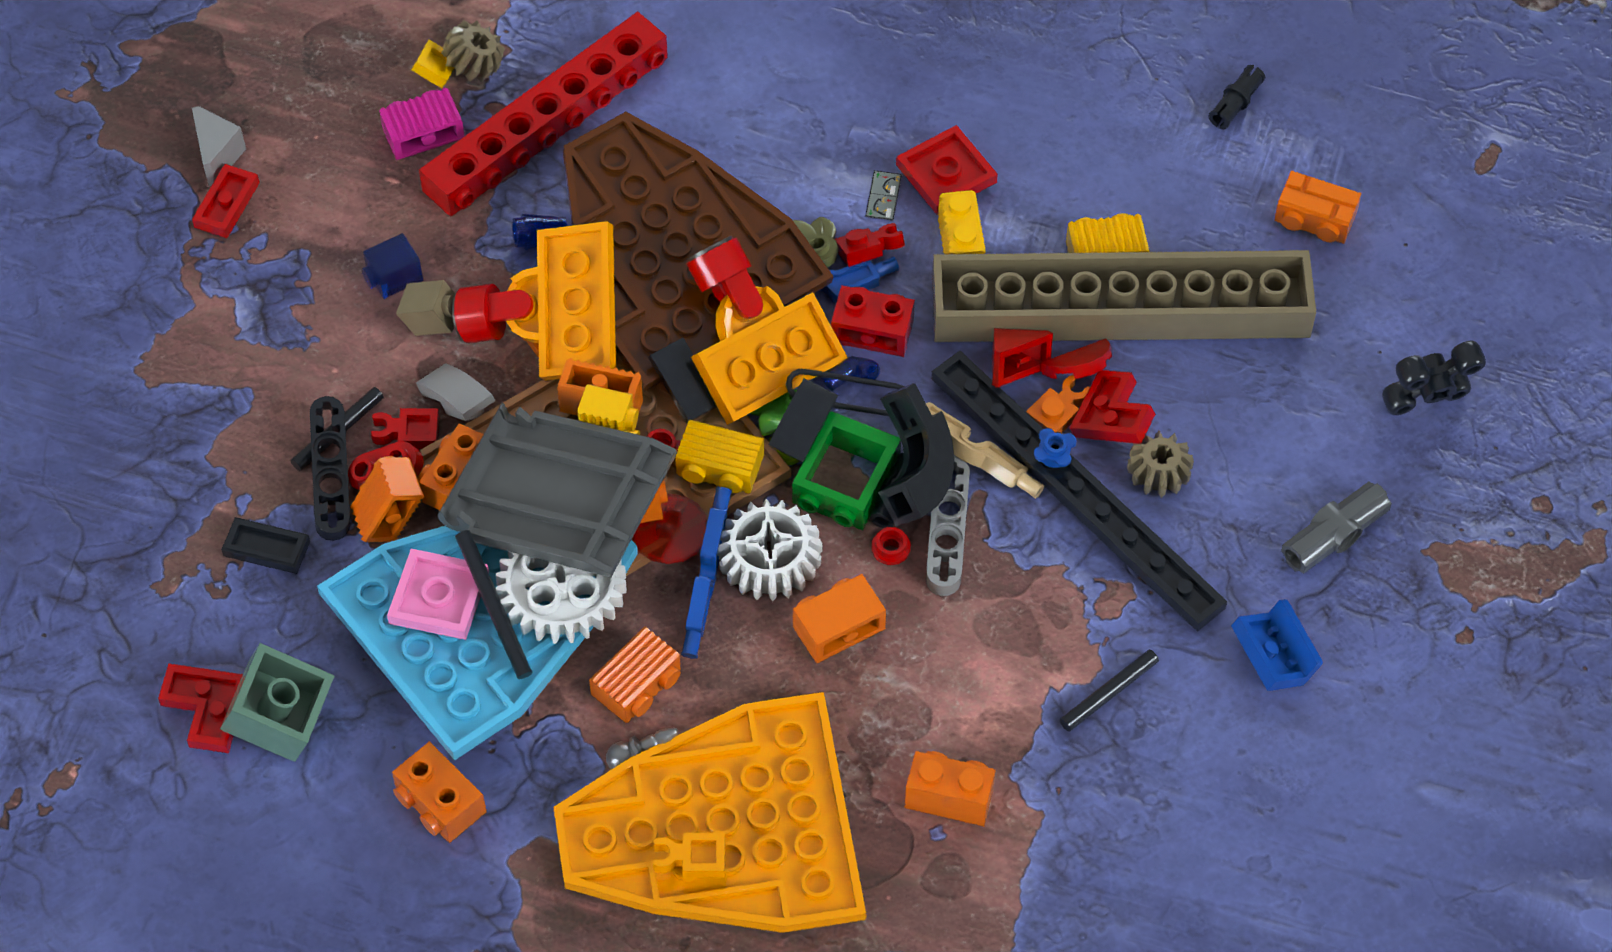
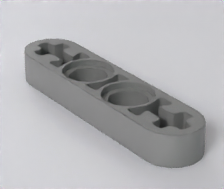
(949, 525)

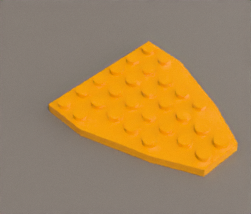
(758, 776)

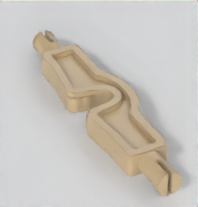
(988, 457)

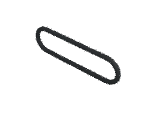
(845, 378)

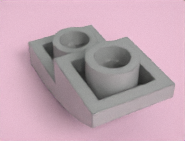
(457, 392)

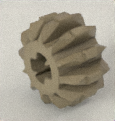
(473, 50)
(1160, 464)

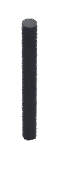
(493, 604)

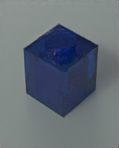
(391, 266)

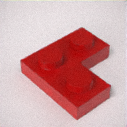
(1108, 414)
(207, 694)

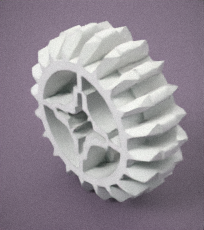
(791, 541)

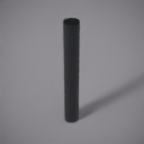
(352, 415)
(1109, 690)

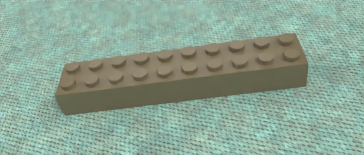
(1125, 295)

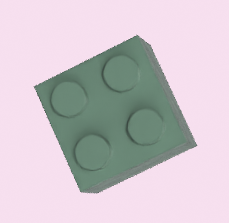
(277, 702)

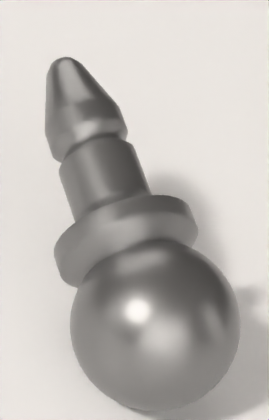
(624, 750)

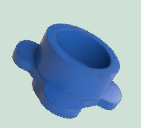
(1054, 457)

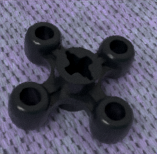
(1433, 377)

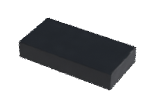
(682, 380)
(265, 545)

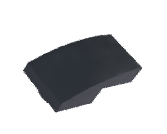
(803, 420)

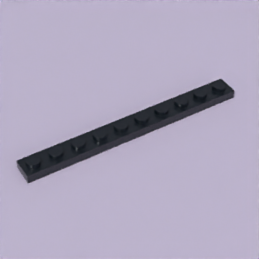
(1081, 493)

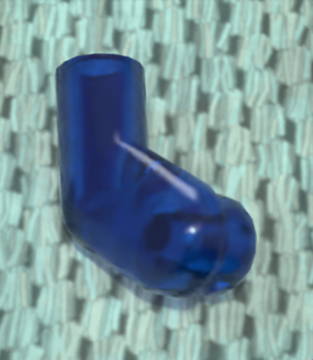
(854, 367)

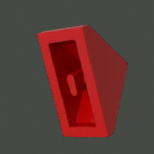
(1018, 353)

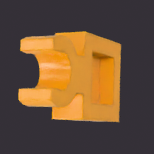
(699, 855)

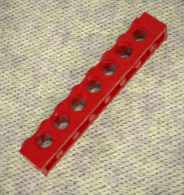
(543, 114)

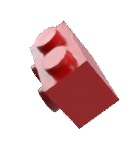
(873, 320)

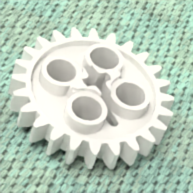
(561, 587)

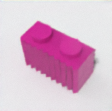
(421, 123)

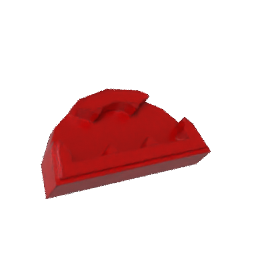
(1080, 362)

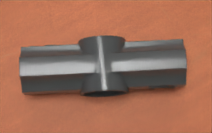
(1336, 527)

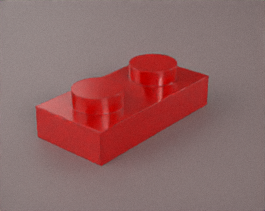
(225, 201)

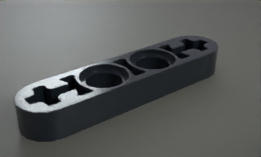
(329, 467)

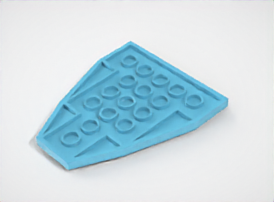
(451, 683)

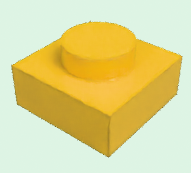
(432, 64)

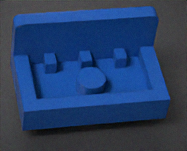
(1278, 647)

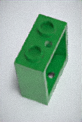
(855, 439)

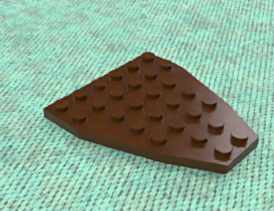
(663, 210)

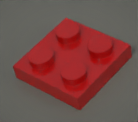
(946, 165)

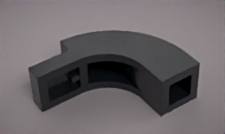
(927, 456)

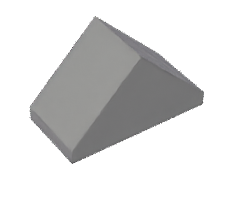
(218, 142)

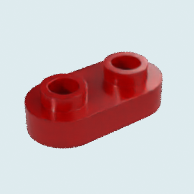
(368, 459)

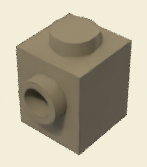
(427, 308)

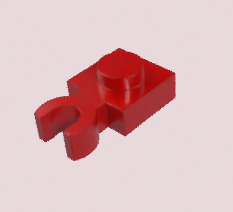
(864, 245)
(413, 426)

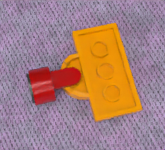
(559, 303)
(756, 334)

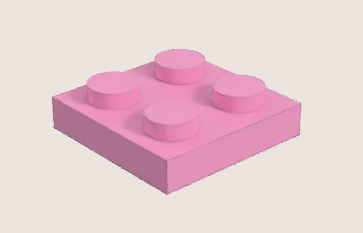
(435, 595)

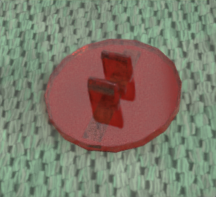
(676, 535)

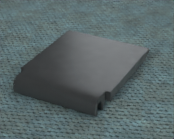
(557, 489)

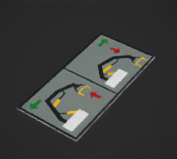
(883, 195)

